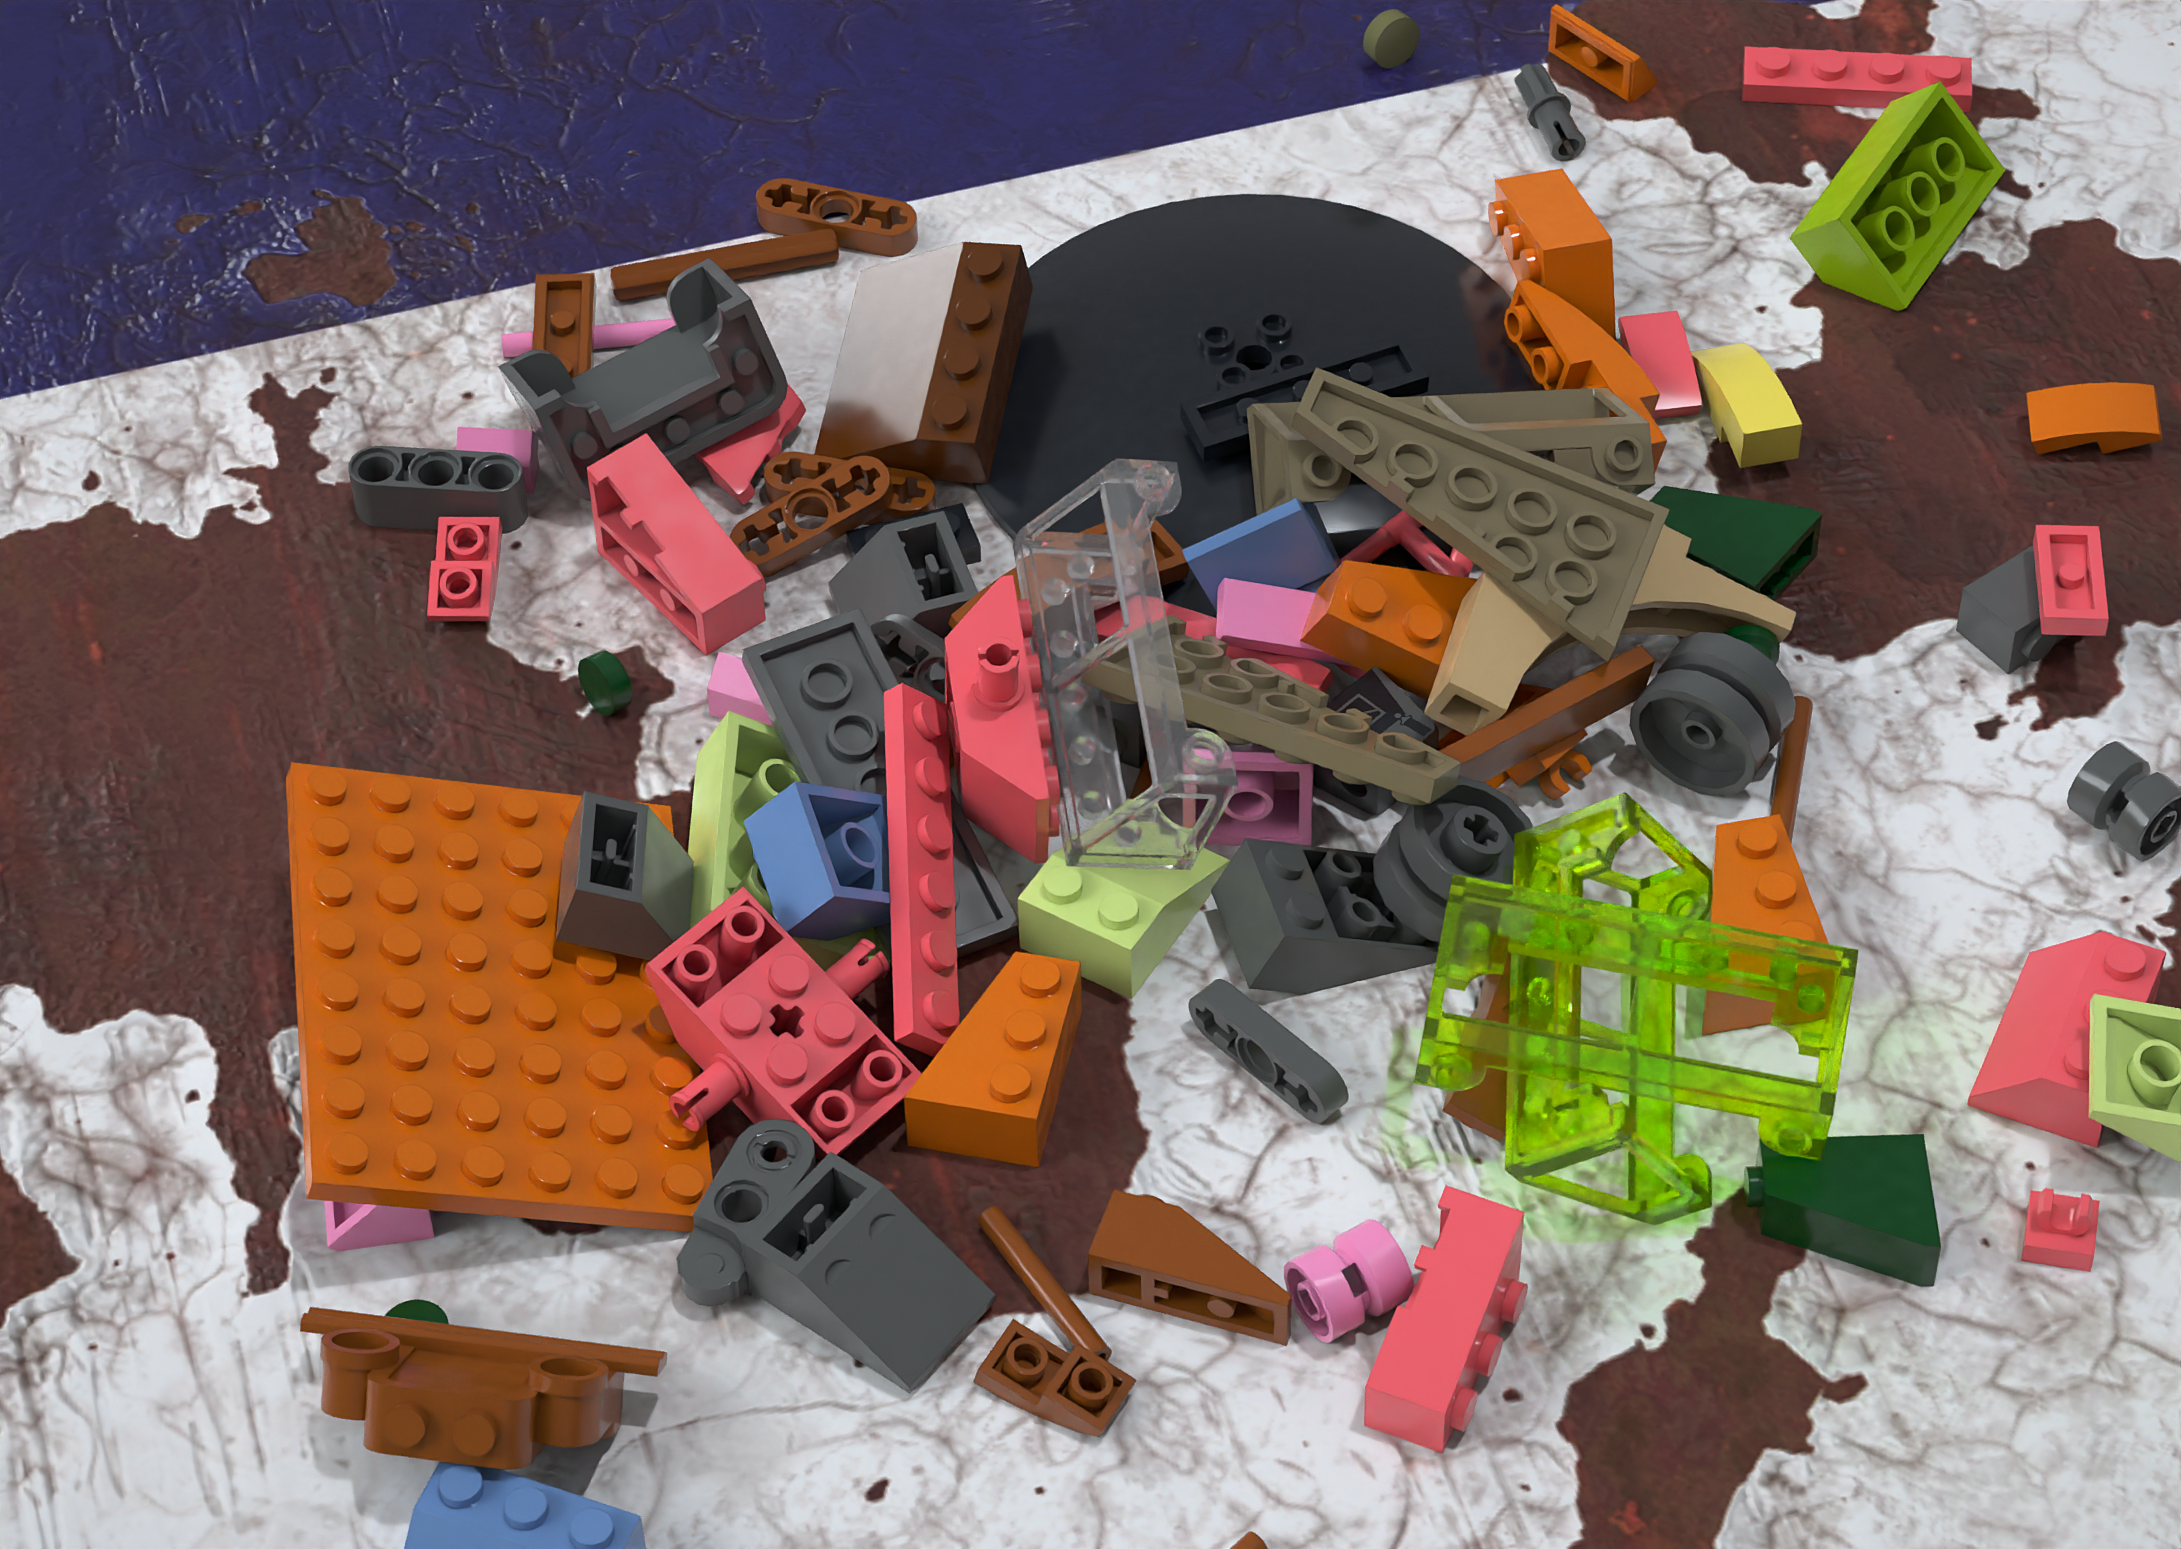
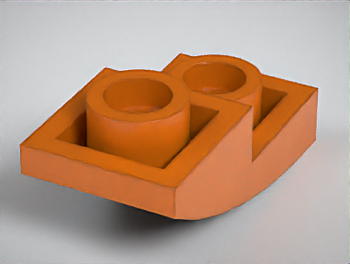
(2108, 413)

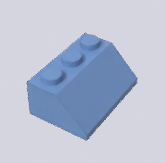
(506, 1511)

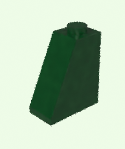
(1744, 538)
(1858, 1204)

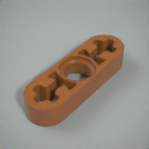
(786, 203)
(807, 467)
(816, 492)

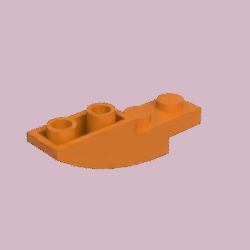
(1577, 353)

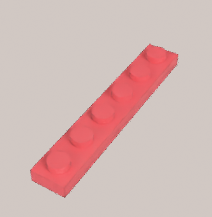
(921, 870)

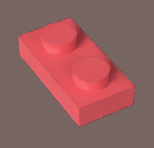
(2070, 580)

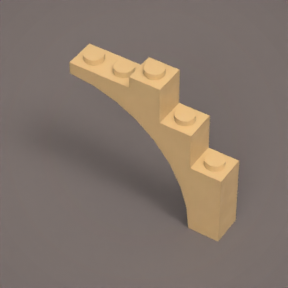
(1505, 637)

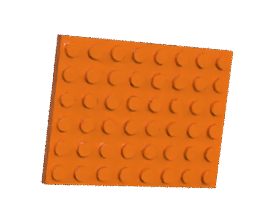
(452, 1033)

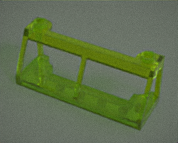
(1802, 977)
(1566, 1123)

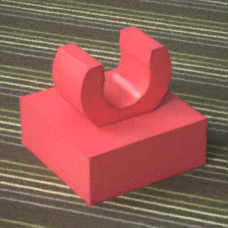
(2060, 1230)

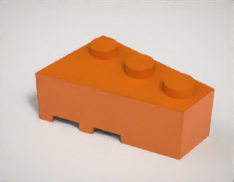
(1387, 620)

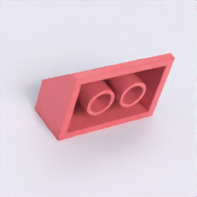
(2042, 1045)

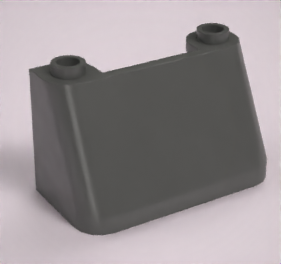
(678, 387)

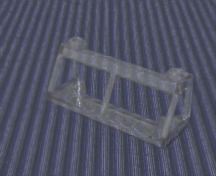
(1060, 579)

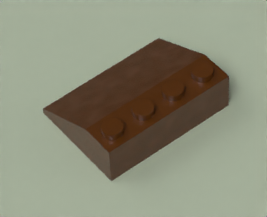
(930, 361)

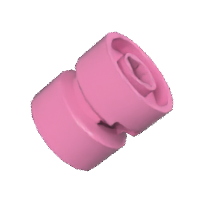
(1356, 1277)

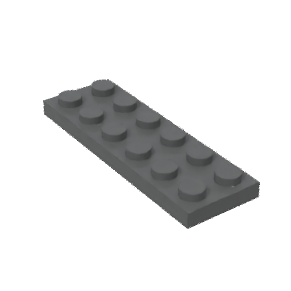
(828, 710)

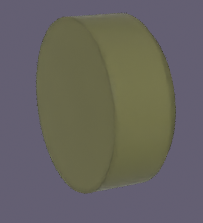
(1391, 38)

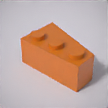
(1556, 241)
(1761, 890)
(1002, 1067)

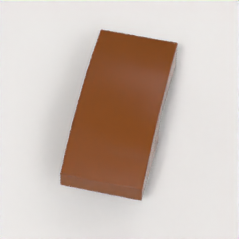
(1061, 1387)

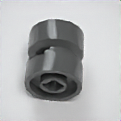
(2121, 794)

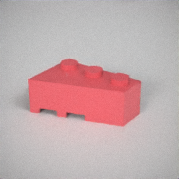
(672, 546)
(1449, 1323)

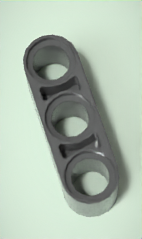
(421, 484)

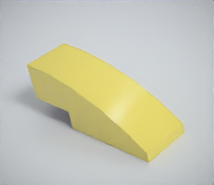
(1747, 404)

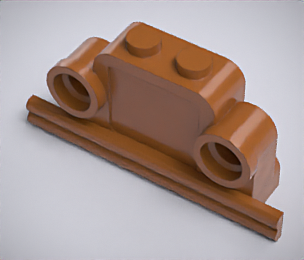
(470, 1389)

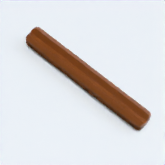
(736, 261)

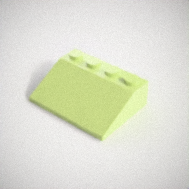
(734, 777)

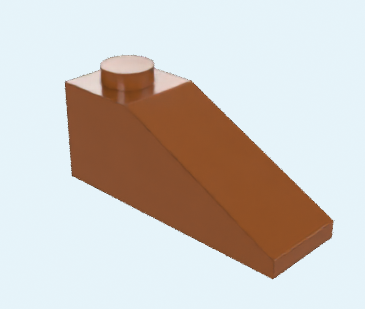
(1176, 1266)

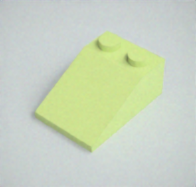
(1113, 917)
(2136, 1071)

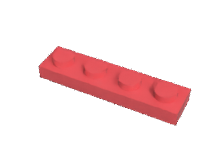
(1849, 77)

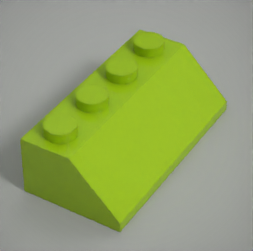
(1899, 200)

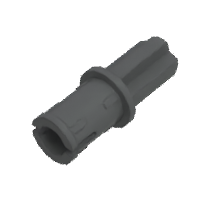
(1549, 111)

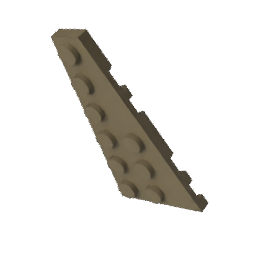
(1526, 521)
(1273, 709)

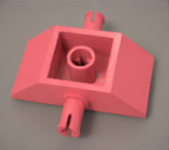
(998, 724)
(741, 983)

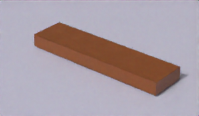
(1553, 716)

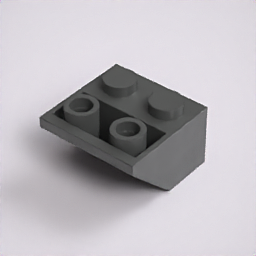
(910, 572)
(623, 880)

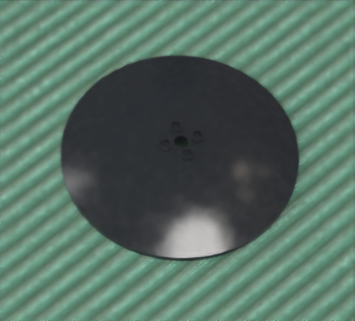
(1173, 310)

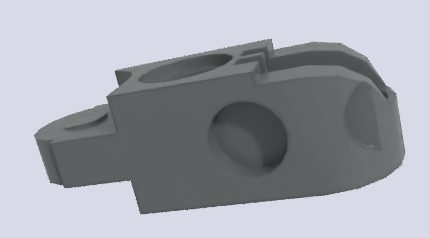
(742, 1191)

